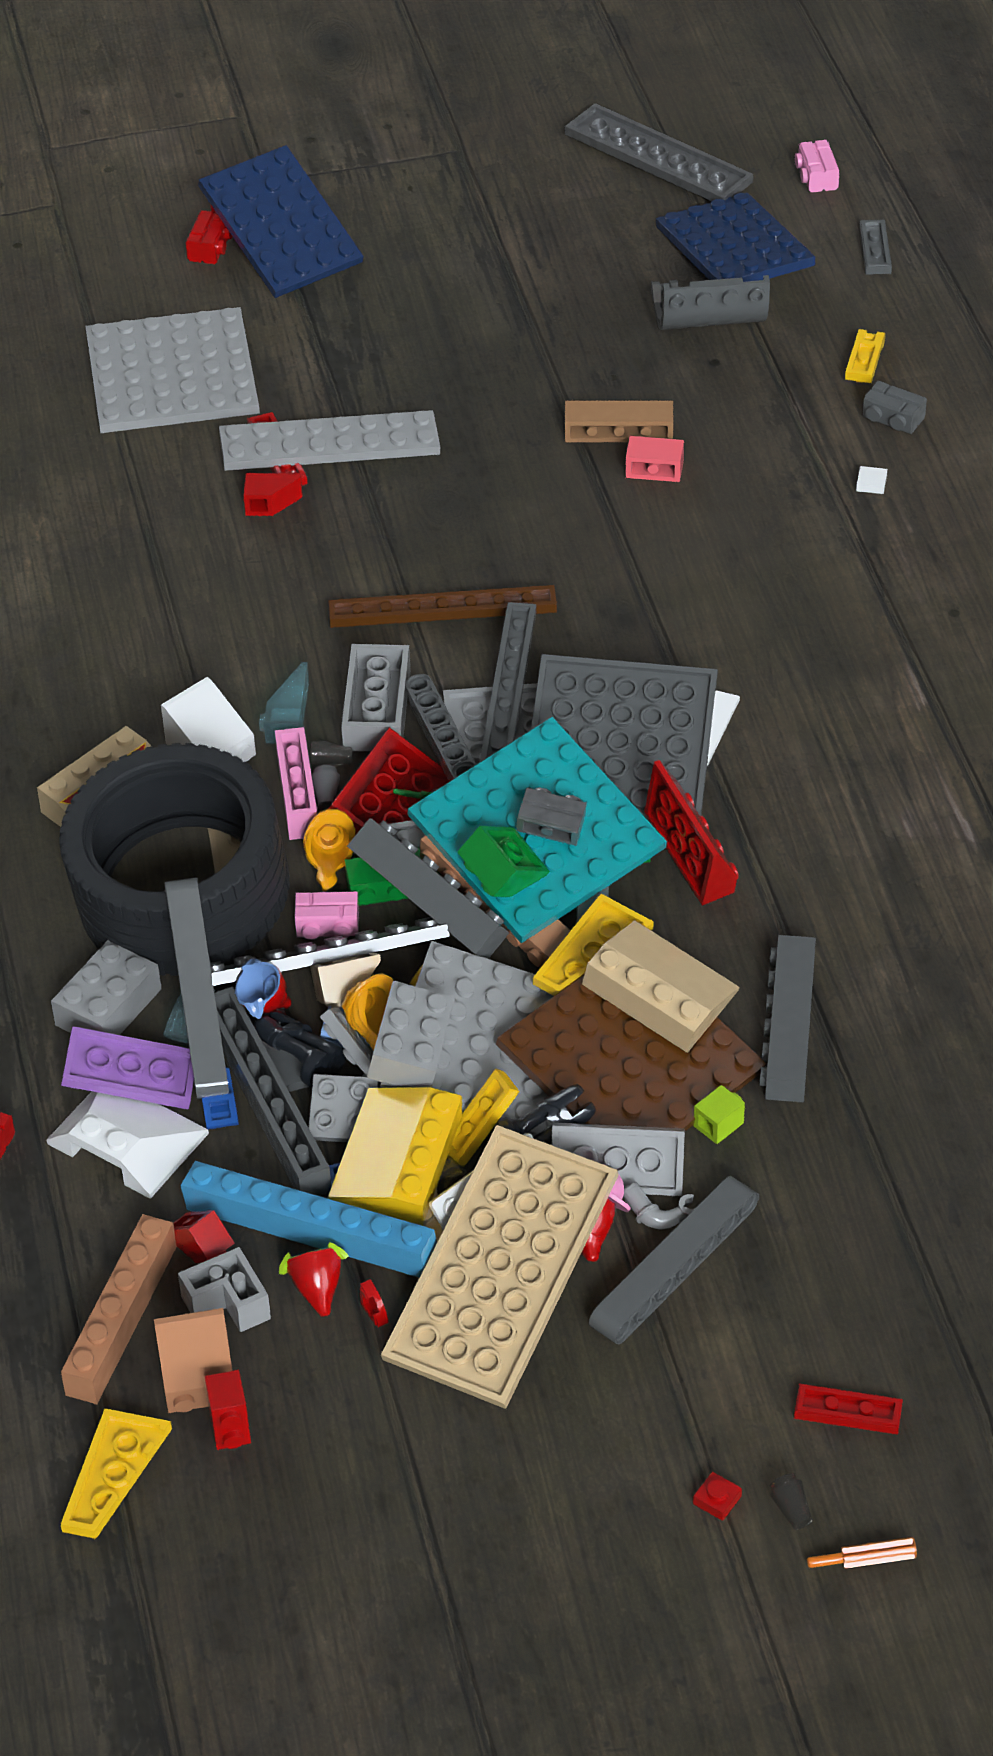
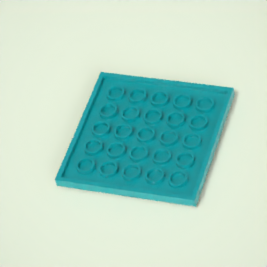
(491, 793)

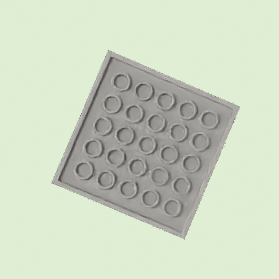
(171, 370)
(486, 1005)

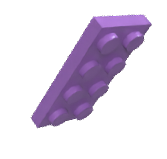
(128, 1068)

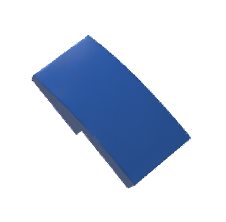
(220, 1109)

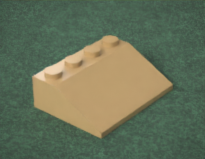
(658, 984)

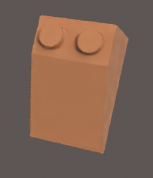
(189, 1350)

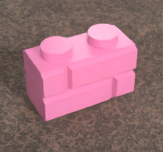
(817, 166)
(326, 914)

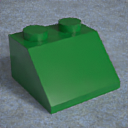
(501, 860)

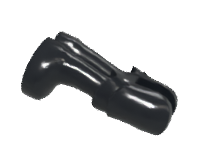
(296, 1038)
(554, 1110)

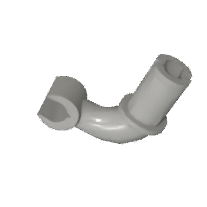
(650, 1214)

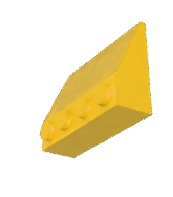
(398, 1151)

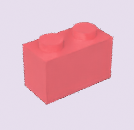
(654, 458)

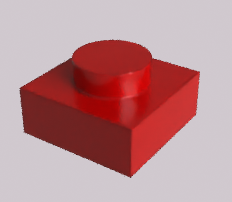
(717, 1496)

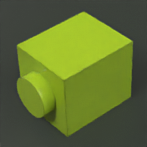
(719, 1114)

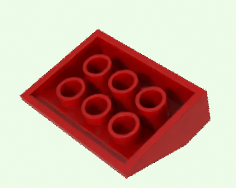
(388, 766)
(688, 838)

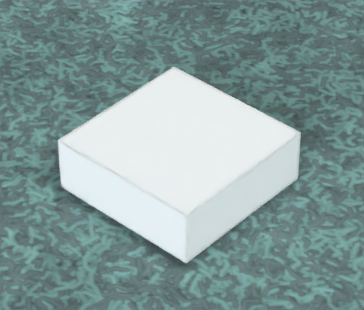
(871, 480)

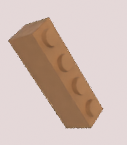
(617, 420)

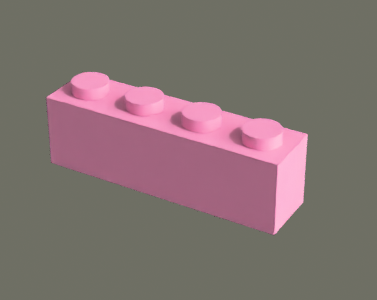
(295, 780)

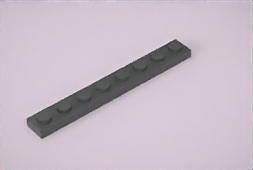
(509, 678)

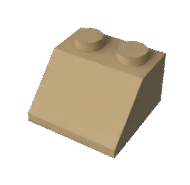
(336, 977)

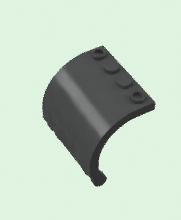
(710, 302)

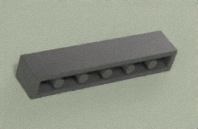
(428, 889)
(790, 1018)

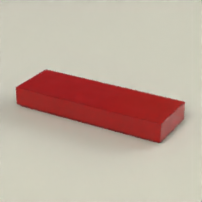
(848, 1408)

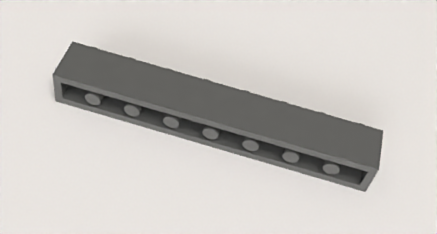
(270, 1098)

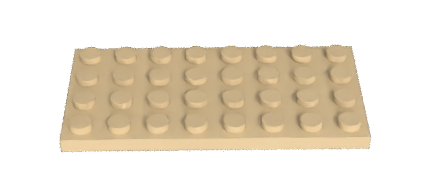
(500, 1266)

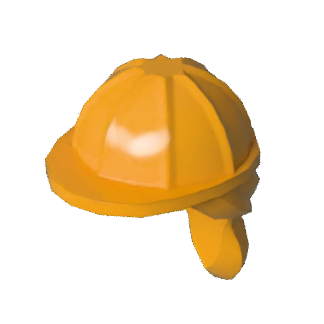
(327, 844)
(366, 1005)

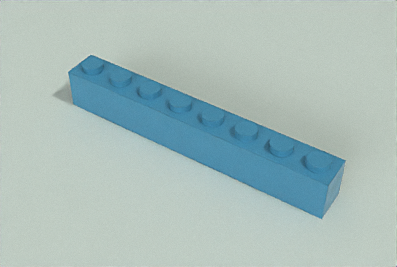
(309, 1218)

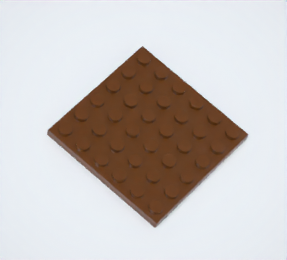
(623, 1064)

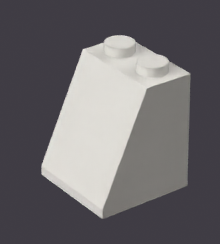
(208, 719)

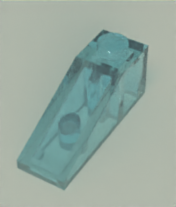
(287, 705)

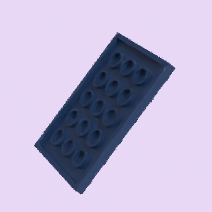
(280, 221)
(735, 240)

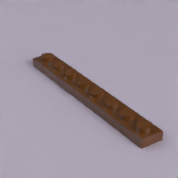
(438, 606)

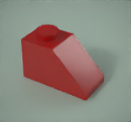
(201, 1235)

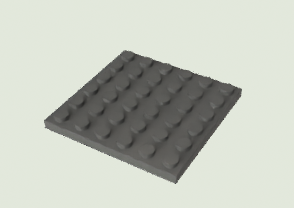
(631, 717)

